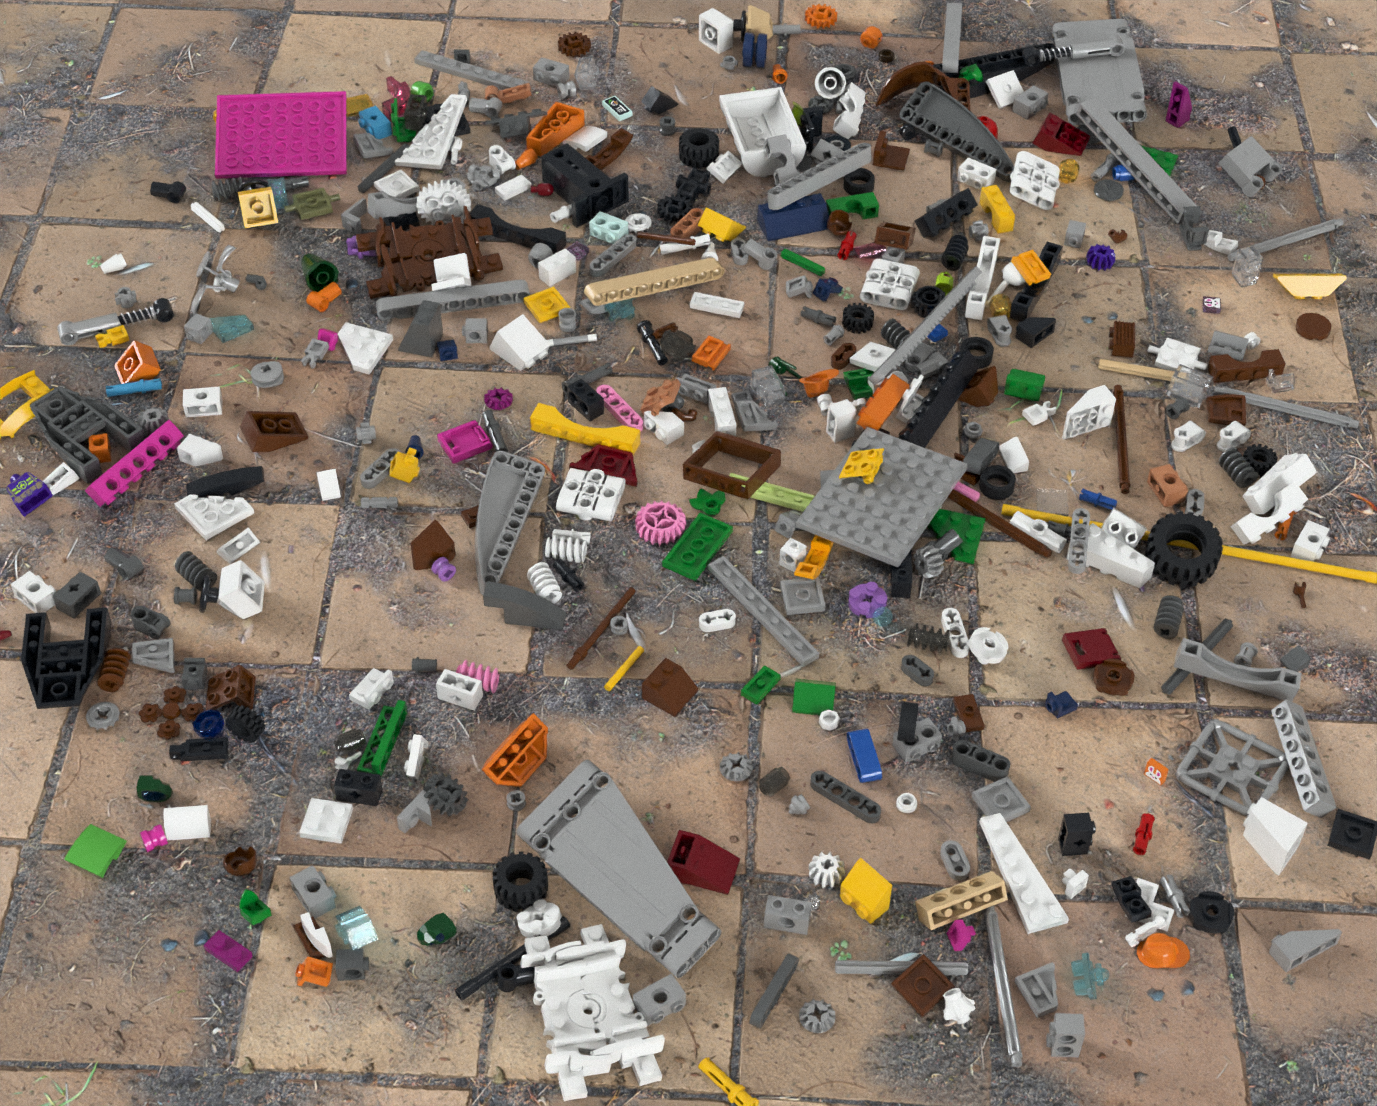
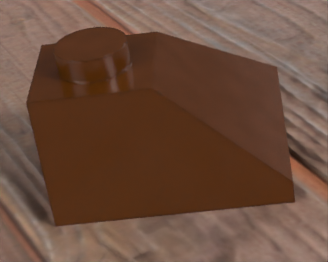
(981, 388)
(430, 546)

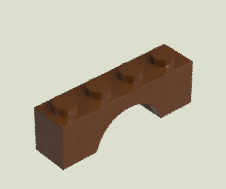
(1227, 369)

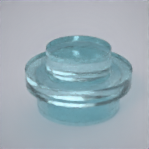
(882, 616)

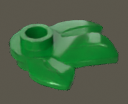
(707, 502)

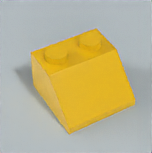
(720, 225)
(866, 891)

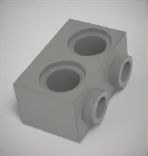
(926, 740)
(1066, 1035)

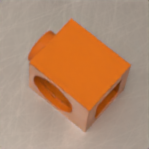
(100, 447)

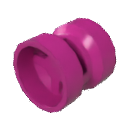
(153, 838)

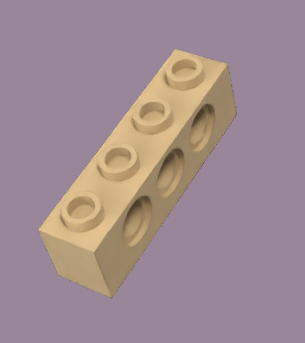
(961, 900)

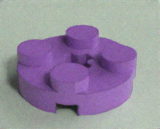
(866, 591)

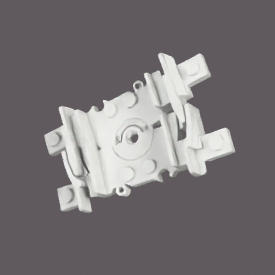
(581, 979)

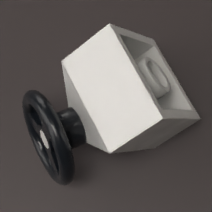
(717, 29)
(238, 591)

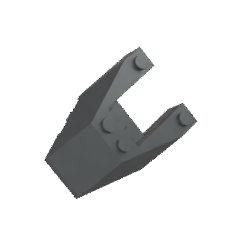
(72, 418)

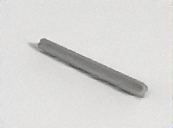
(894, 967)

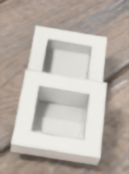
(1217, 242)
(317, 937)

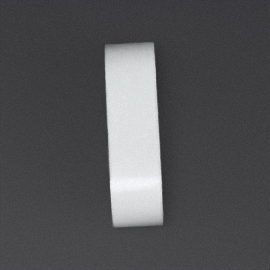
(717, 620)

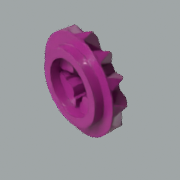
(493, 402)

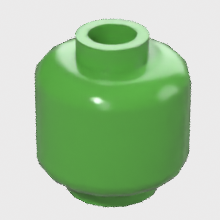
(422, 88)

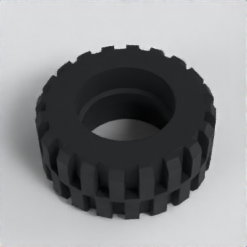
(1187, 528)

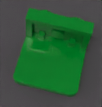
(399, 129)
(1024, 384)

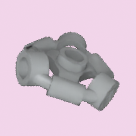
(479, 175)

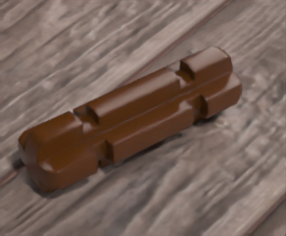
(659, 331)

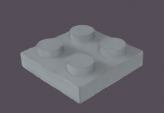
(802, 596)
(1001, 798)

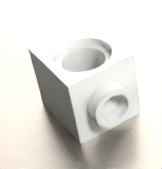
(792, 554)

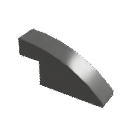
(523, 607)

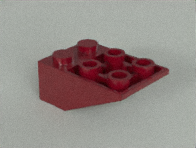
(1060, 137)
(702, 863)

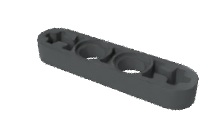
(847, 794)
(774, 991)

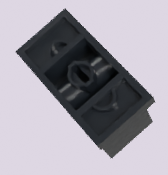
(583, 184)

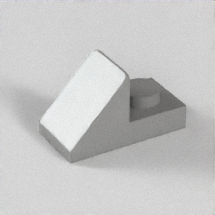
(415, 810)

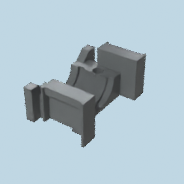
(1193, 236)

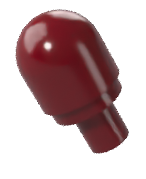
(543, 189)

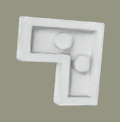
(1148, 894)

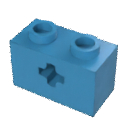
(375, 122)

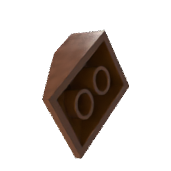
(272, 430)

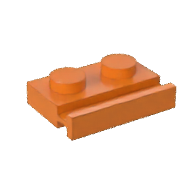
(711, 352)

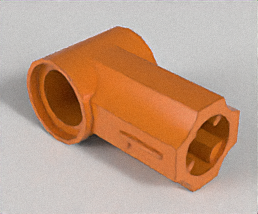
(321, 299)

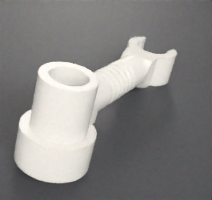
(825, 400)

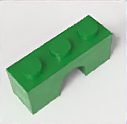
(862, 204)

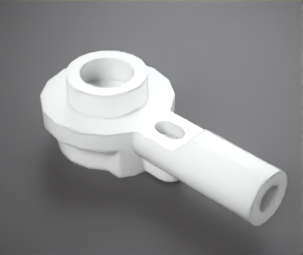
(454, 148)

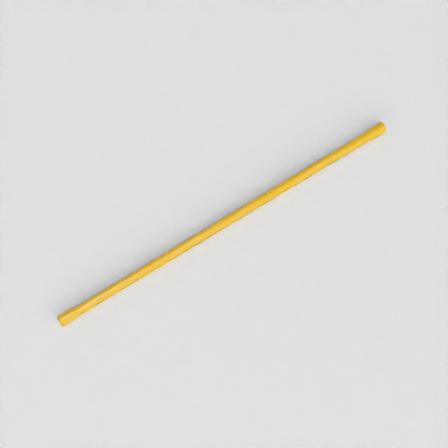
(1367, 576)

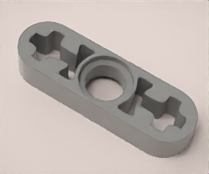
(371, 476)

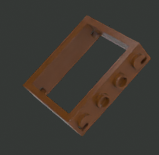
(737, 447)

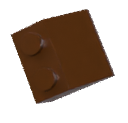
(669, 687)

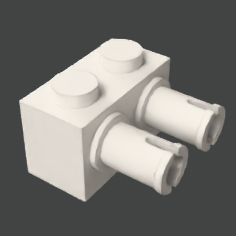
(1123, 528)

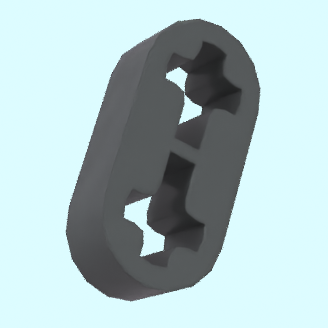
(918, 670)

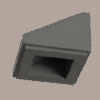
(462, 55)
(806, 163)
(1296, 659)

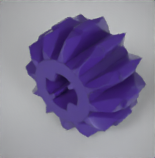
(1100, 257)

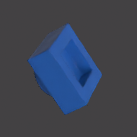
(938, 333)

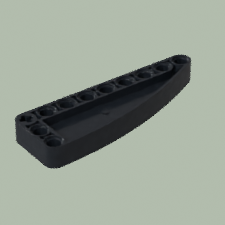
(997, 64)

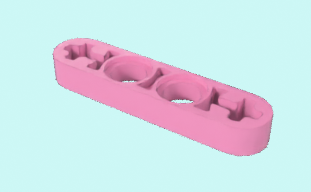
(622, 407)

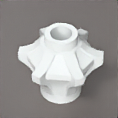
(957, 1006)

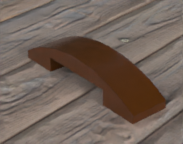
(611, 151)

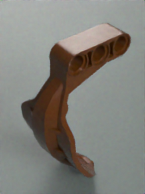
(919, 72)

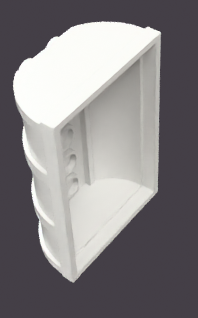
(753, 119)

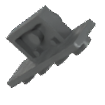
(515, 125)

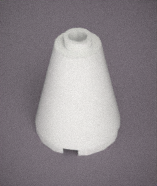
(828, 87)

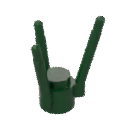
(781, 366)

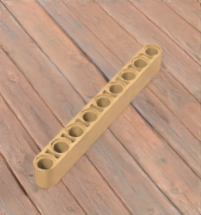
(653, 281)

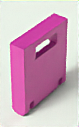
(467, 441)

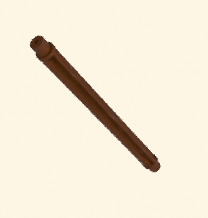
(1122, 451)
(1000, 523)

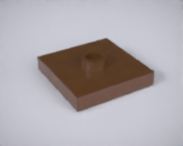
(922, 985)

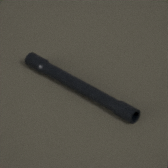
(474, 984)

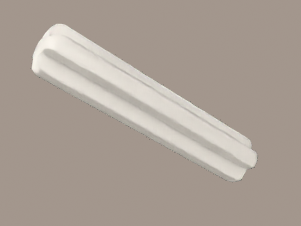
(208, 217)

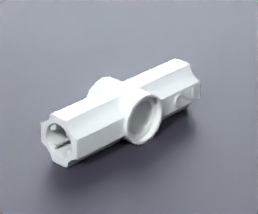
(1039, 530)

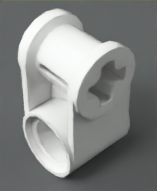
(500, 159)
(1187, 436)
(1233, 436)

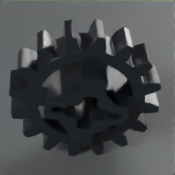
(674, 208)

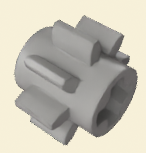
(978, 230)
(125, 297)
(366, 433)

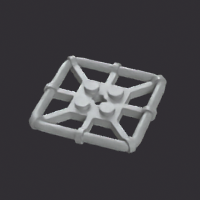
(1228, 756)

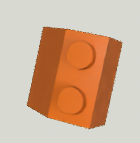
(137, 363)

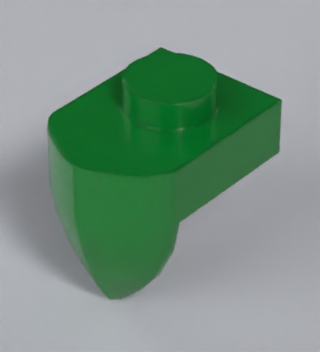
(971, 72)
(253, 908)

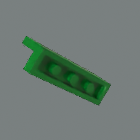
(385, 743)

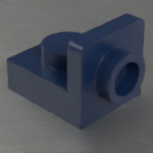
(447, 350)
(1060, 704)

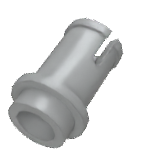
(836, 332)

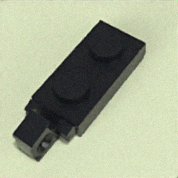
(200, 749)

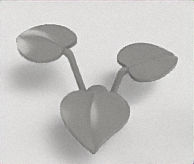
(226, 280)

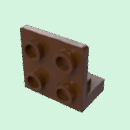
(888, 155)
(231, 686)

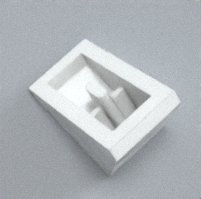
(328, 484)

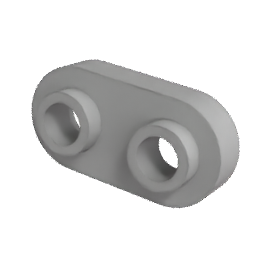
(955, 862)

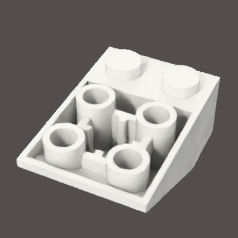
(1090, 412)

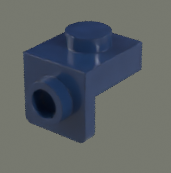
(825, 287)

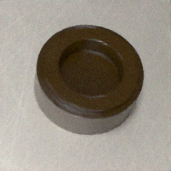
(886, 56)

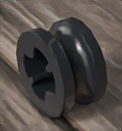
(907, 128)

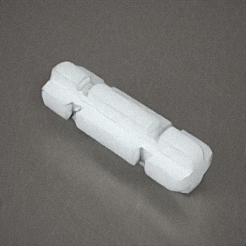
(1146, 930)

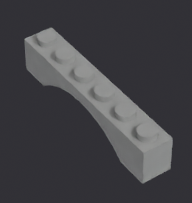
(384, 205)
(1272, 682)

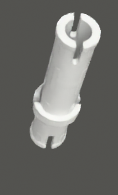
(674, 247)

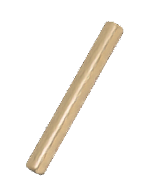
(1137, 370)

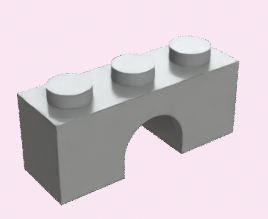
(780, 148)

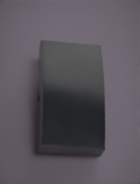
(1130, 899)

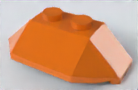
(518, 754)

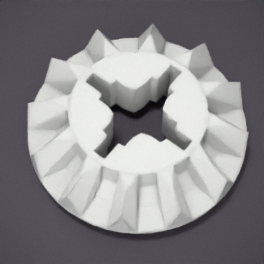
(638, 219)

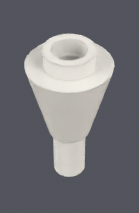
(710, 252)

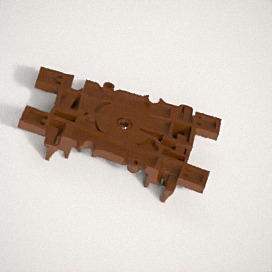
(420, 241)

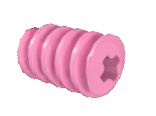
(489, 680)

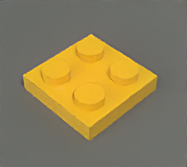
(545, 304)

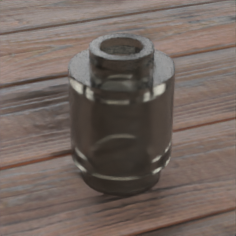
(349, 741)
(774, 781)

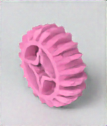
(660, 523)

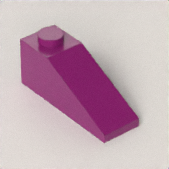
(1179, 106)

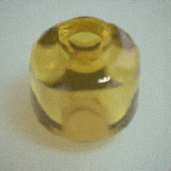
(1068, 171)
(1000, 305)

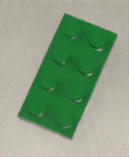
(697, 546)

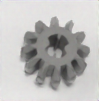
(152, 419)
(928, 561)

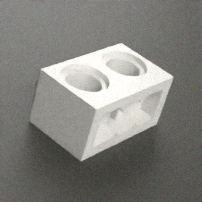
(976, 174)

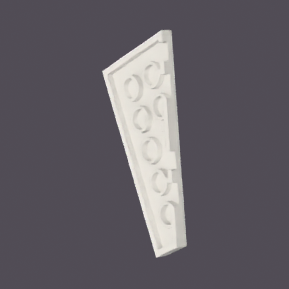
(434, 139)

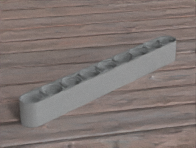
(952, 38)
(819, 176)
(454, 299)

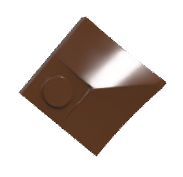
(1226, 409)

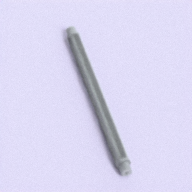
(1293, 237)
(1291, 408)
(1003, 987)

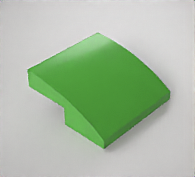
(95, 850)

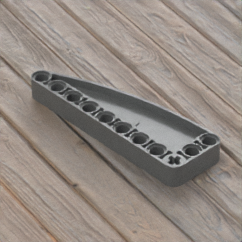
(952, 119)

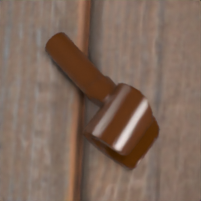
(1300, 591)

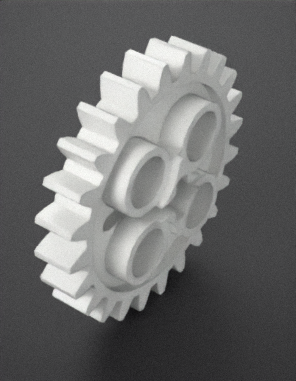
(442, 201)

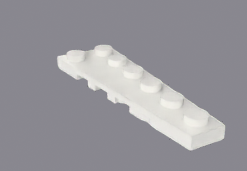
(1026, 886)

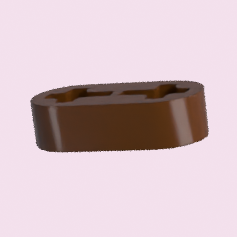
(839, 354)

